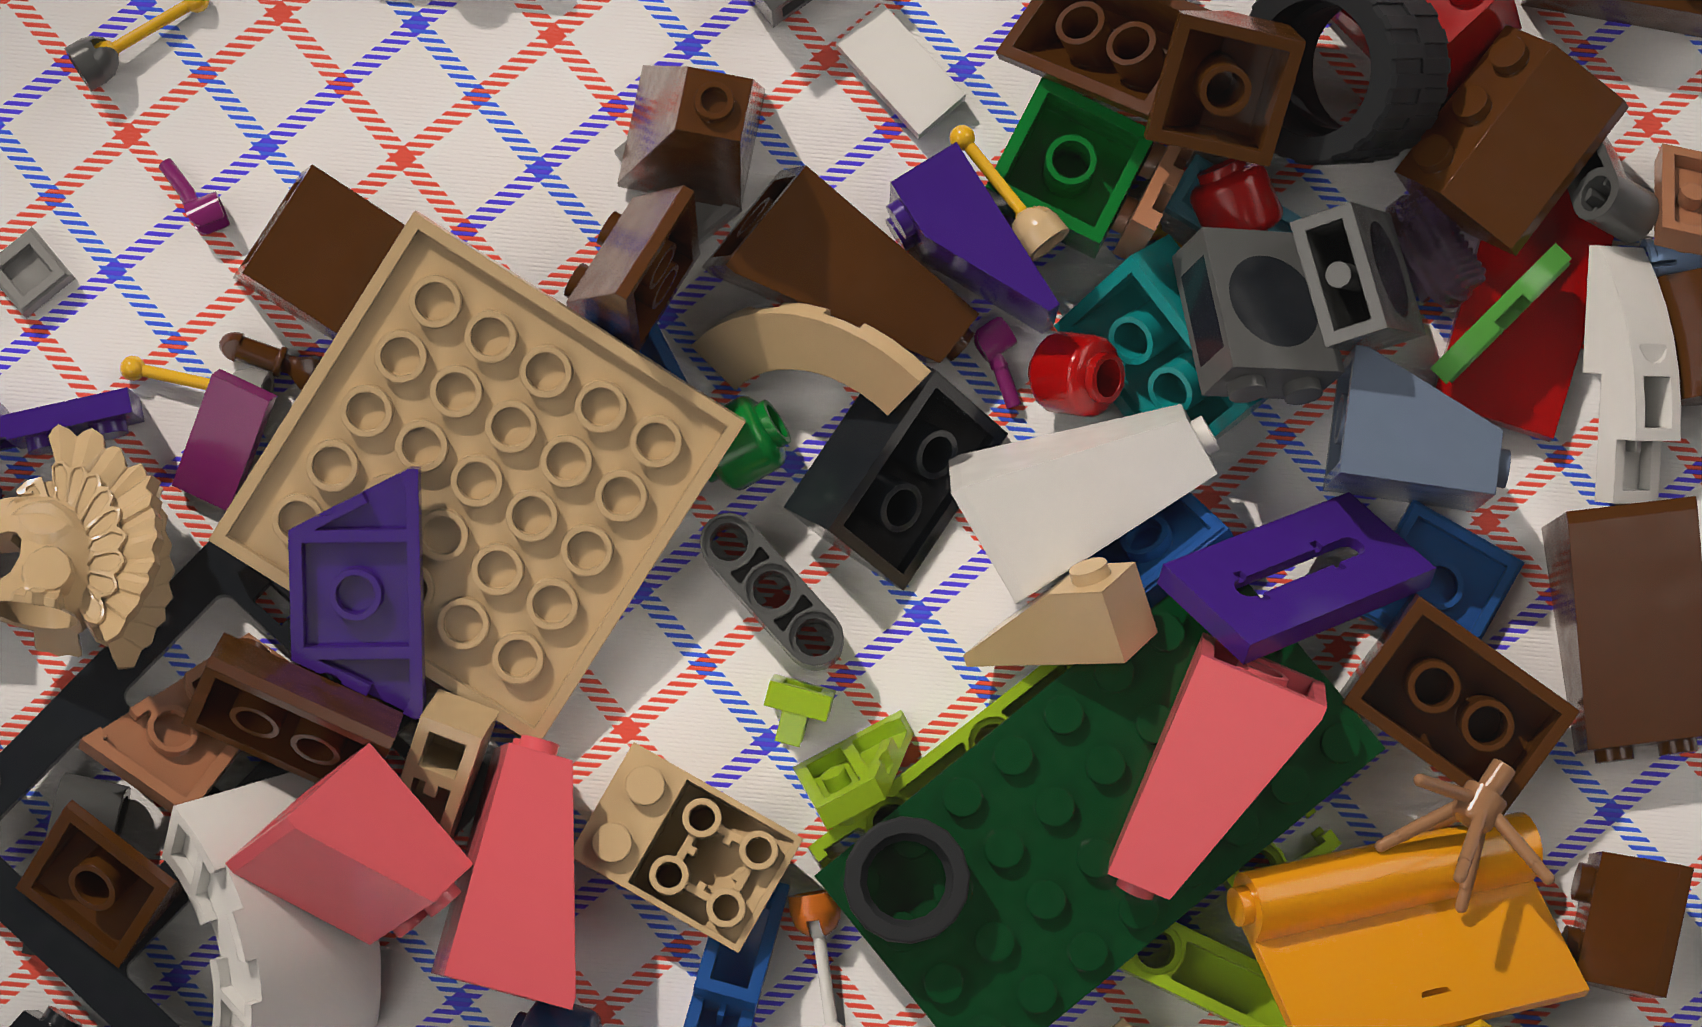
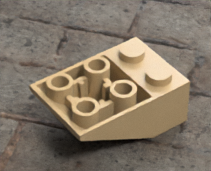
(686, 847)

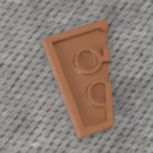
(1140, 217)
(158, 751)

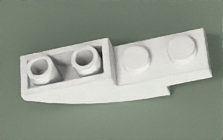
(1635, 353)

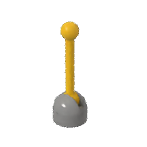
(134, 368)

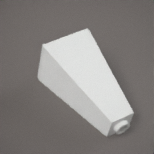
(1077, 490)

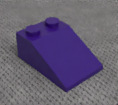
(963, 235)

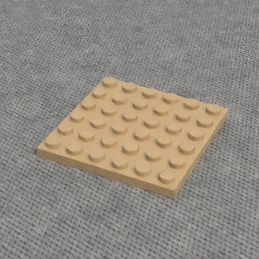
(541, 458)

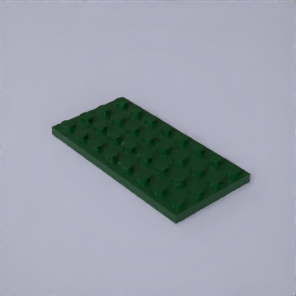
(1038, 827)

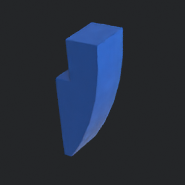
(732, 982)

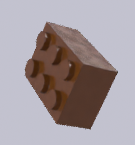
(1456, 699)

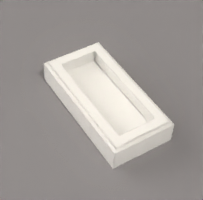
(900, 71)

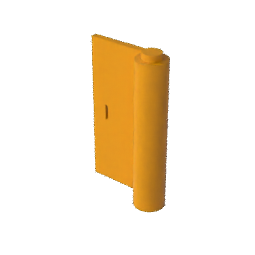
(1374, 932)

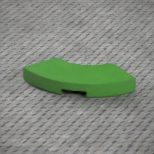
(1501, 314)

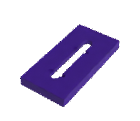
(1258, 626)

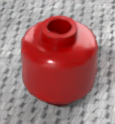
(1236, 197)
(1076, 374)

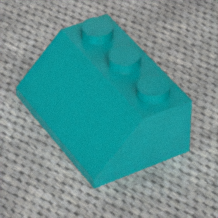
(1145, 321)

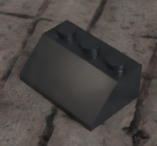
(886, 479)

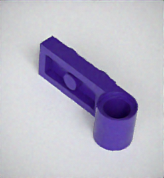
(105, 412)

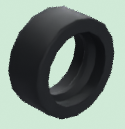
(947, 851)

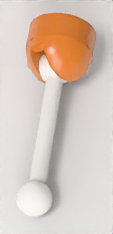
(817, 916)

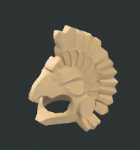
(87, 551)

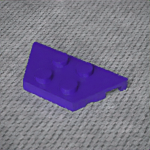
(363, 592)

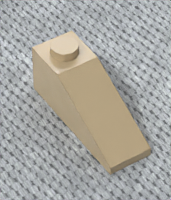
(1084, 618)
(448, 755)

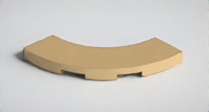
(811, 341)

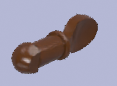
(267, 357)

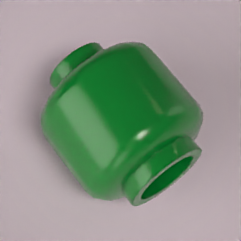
(757, 447)

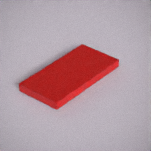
(1530, 365)

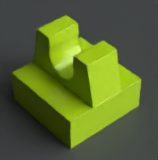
(798, 703)

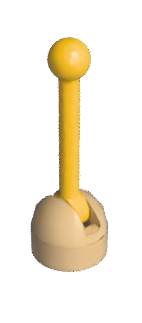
(1037, 226)

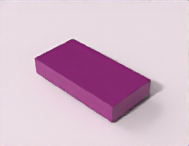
(224, 439)

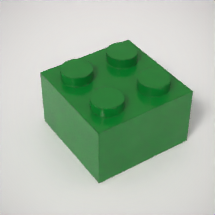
(1074, 161)

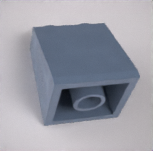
(1409, 439)

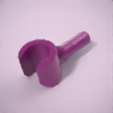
(204, 212)
(992, 341)

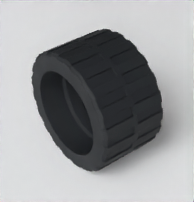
(1403, 90)

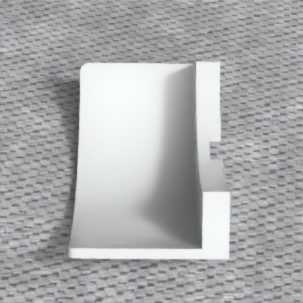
(274, 957)

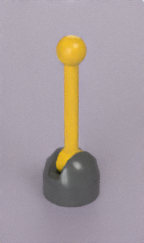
(99, 58)

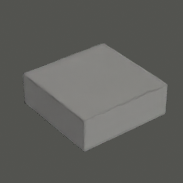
(31, 272)

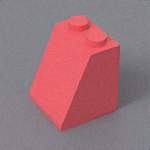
(357, 852)

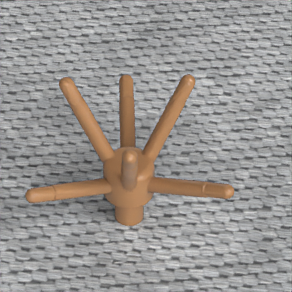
(1478, 808)

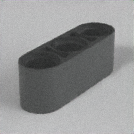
(764, 561)

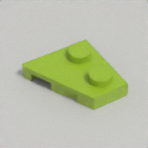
(855, 772)

